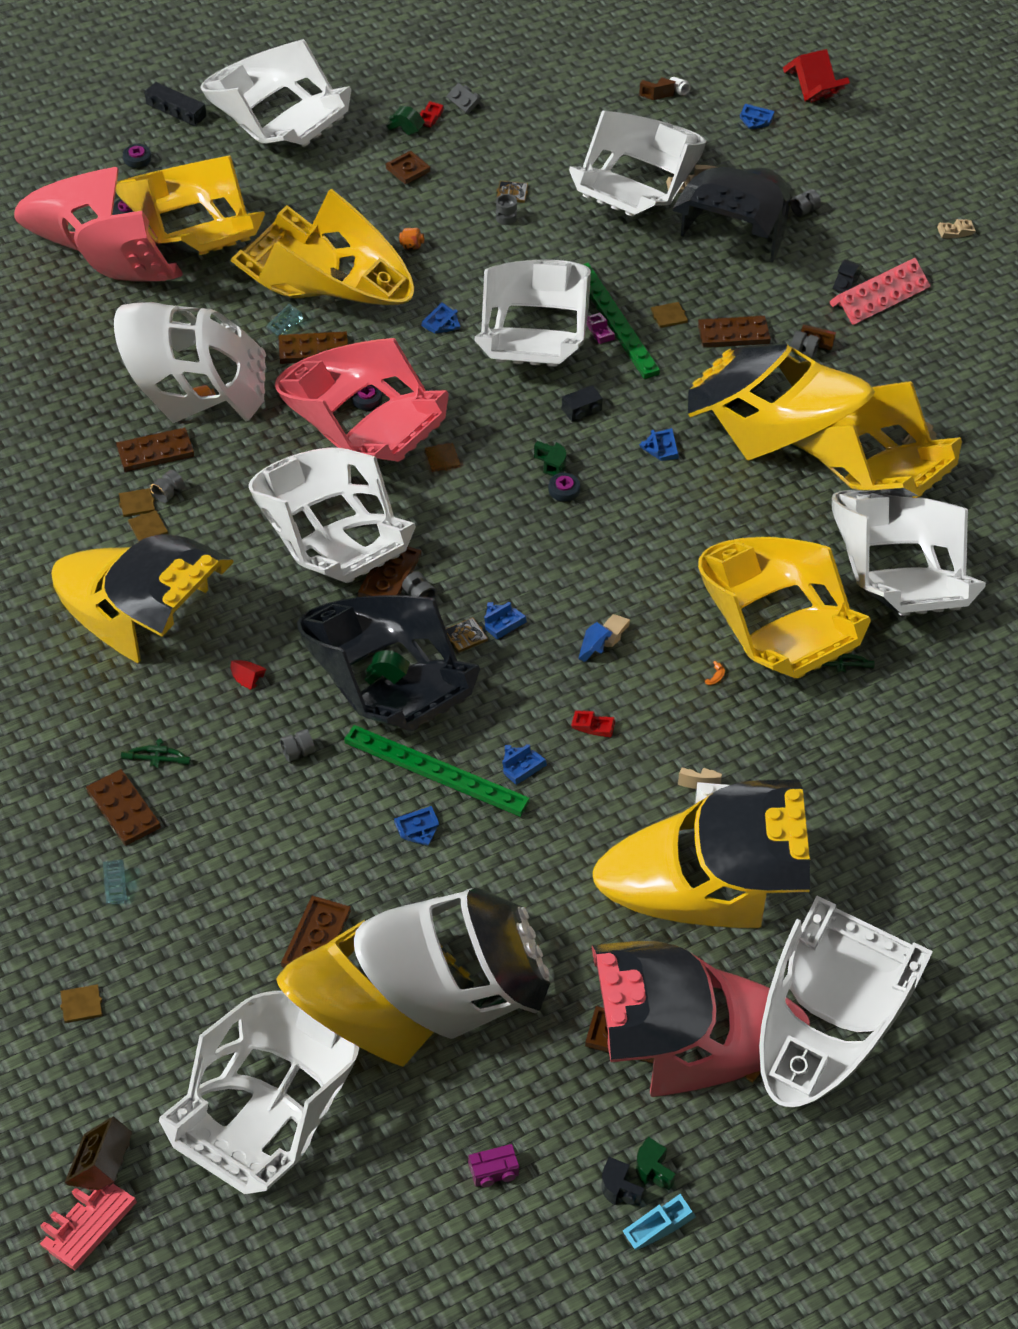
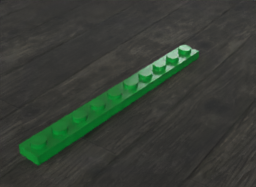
(621, 328)
(437, 770)

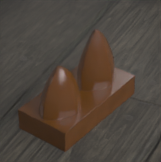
(826, 337)

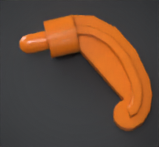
(718, 675)

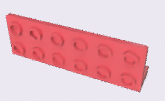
(882, 291)

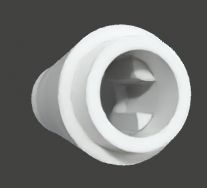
(682, 86)

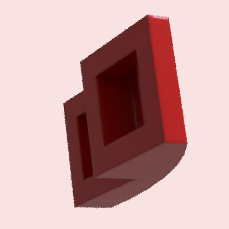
(431, 113)
(589, 723)

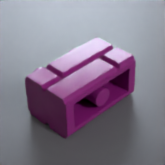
(493, 1166)

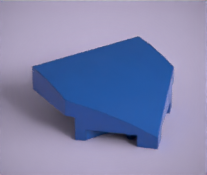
(756, 117)
(441, 320)
(661, 445)
(502, 619)
(594, 640)
(521, 763)
(418, 826)

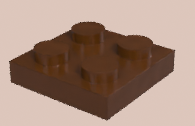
(408, 167)

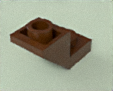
(653, 91)

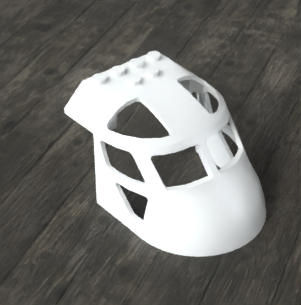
(146, 341)
(317, 475)
(235, 1150)

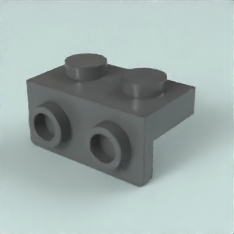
(463, 98)

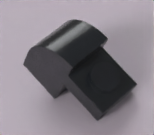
(847, 275)
(615, 1184)

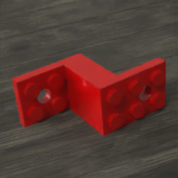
(816, 75)

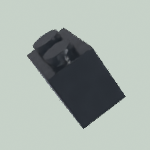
(582, 403)

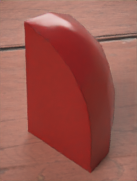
(246, 673)

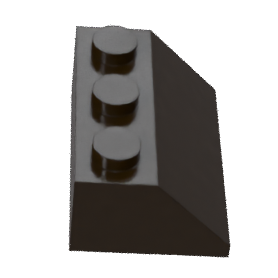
(99, 1155)

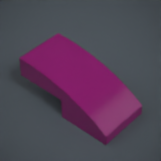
(598, 326)

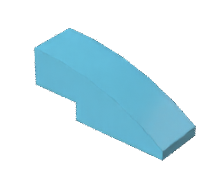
(659, 1222)

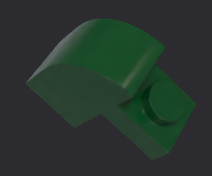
(407, 118)
(553, 457)
(388, 664)
(649, 1164)

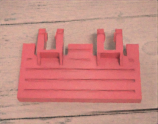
(86, 1226)

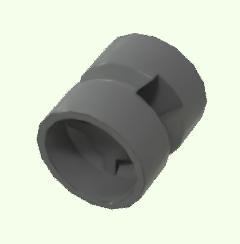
(805, 203)
(506, 209)
(805, 344)
(165, 488)
(417, 585)
(298, 745)

